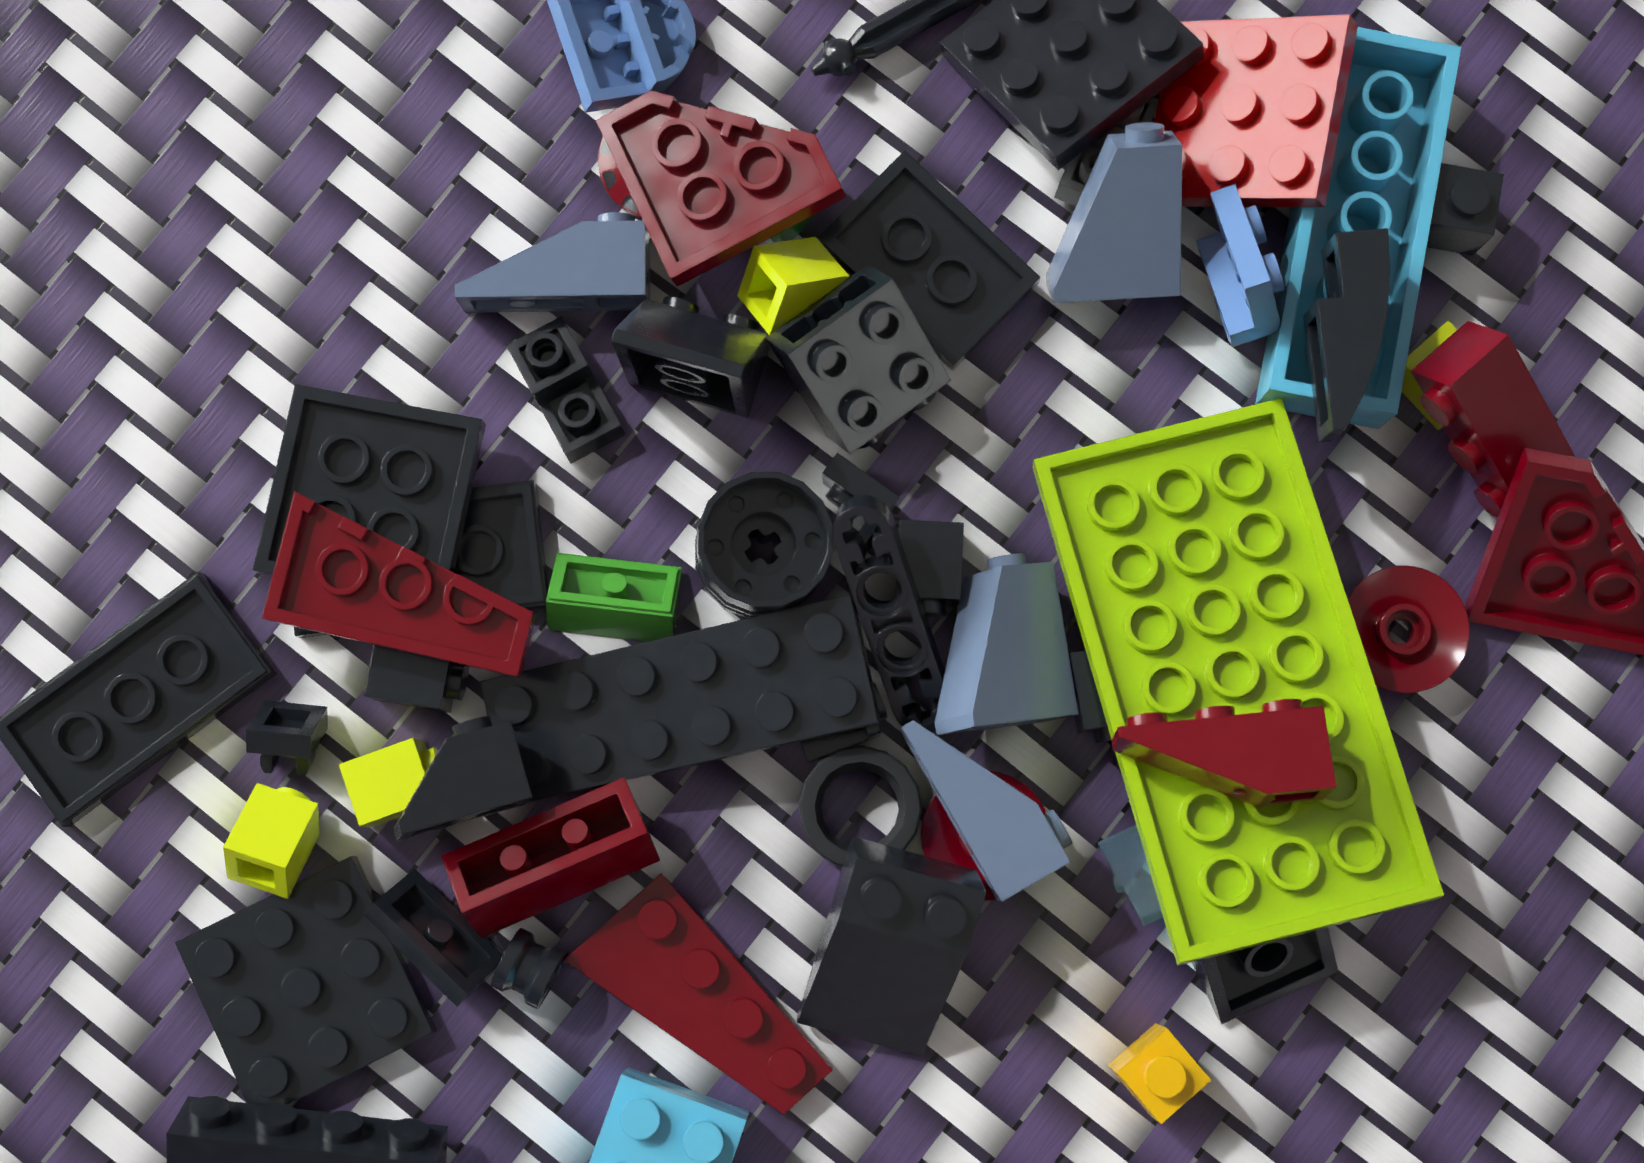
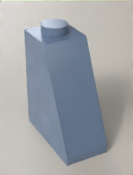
(1125, 223)
(1007, 651)

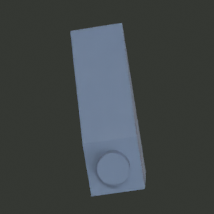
(578, 269)
(996, 822)

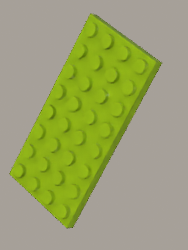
(1217, 587)

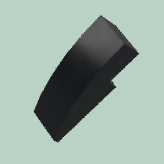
(1347, 326)

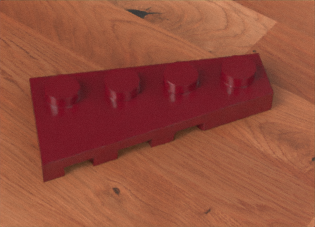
(376, 592)
(692, 986)

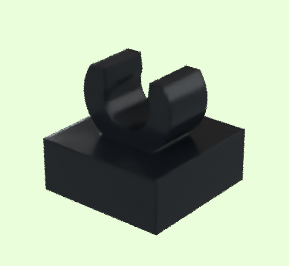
(286, 731)

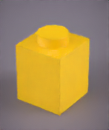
(1159, 1072)

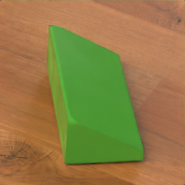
(613, 598)

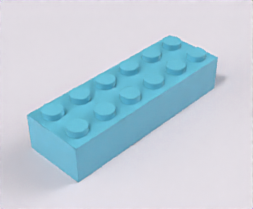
(1379, 179)

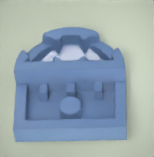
(623, 46)
(1238, 272)

